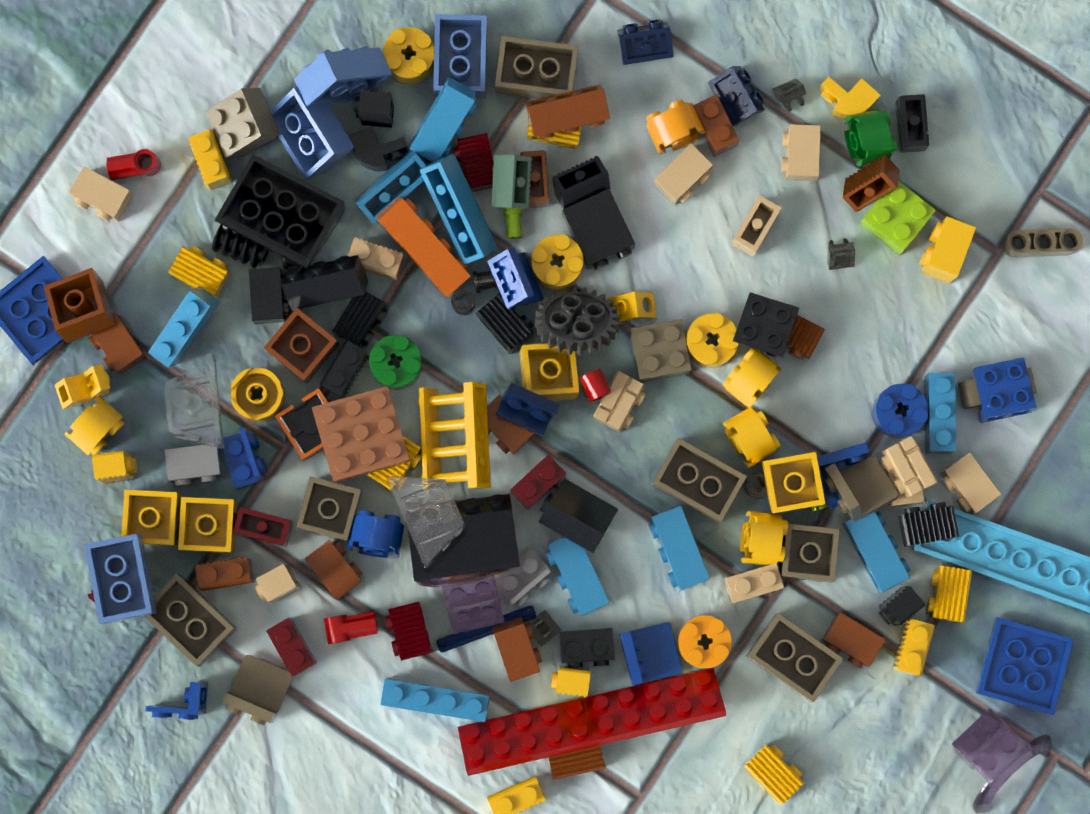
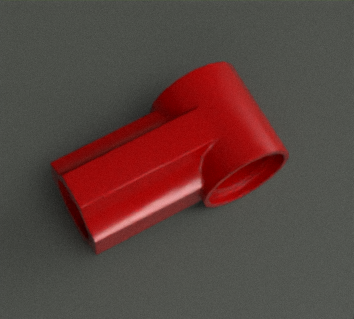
(131, 165)
(595, 385)
(345, 627)

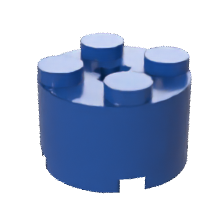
(906, 397)
(376, 535)

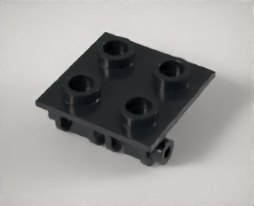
(766, 324)

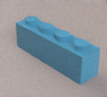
(458, 209)
(435, 700)

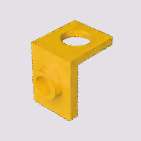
(631, 305)

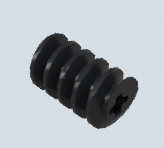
(239, 247)

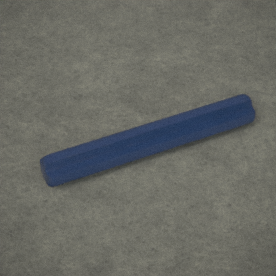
(455, 640)

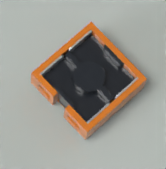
(301, 425)

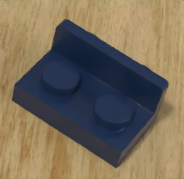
(645, 42)
(737, 94)
(526, 409)

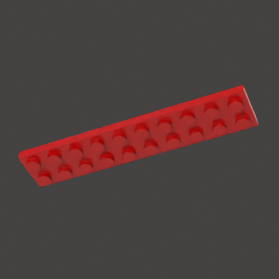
(591, 721)

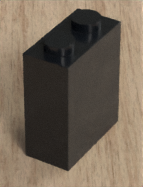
(599, 229)
(577, 514)

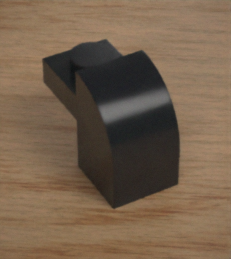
(371, 154)

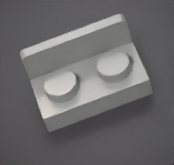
(518, 581)

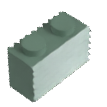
(511, 181)

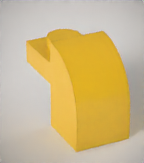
(856, 101)
(83, 387)

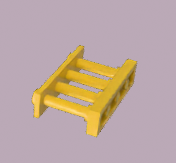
(476, 430)

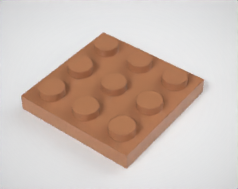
(360, 434)

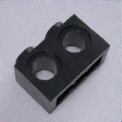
(586, 639)

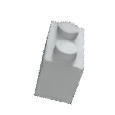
(193, 463)

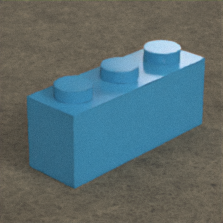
(443, 120)
(395, 183)
(184, 327)
(941, 421)
(678, 549)
(877, 551)
(577, 576)

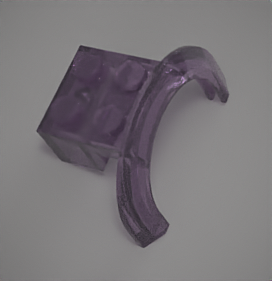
(470, 599)
(995, 754)

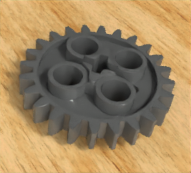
(562, 325)

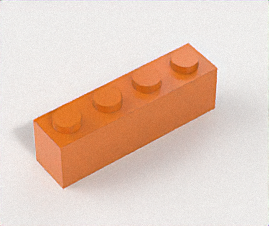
(423, 246)

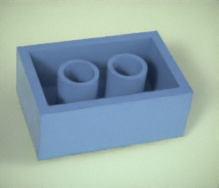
(460, 51)
(342, 75)
(310, 134)
(120, 578)

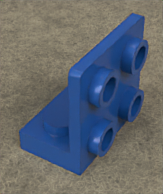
(515, 278)
(1004, 390)
(242, 459)
(843, 459)
(650, 653)
(195, 697)

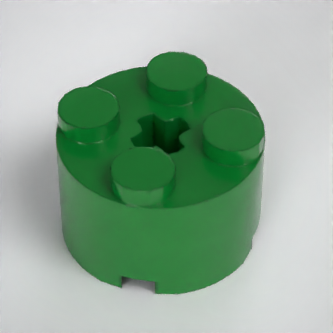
(869, 136)
(401, 348)

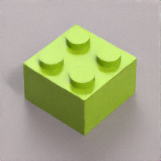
(897, 217)

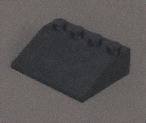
(281, 211)
(482, 546)

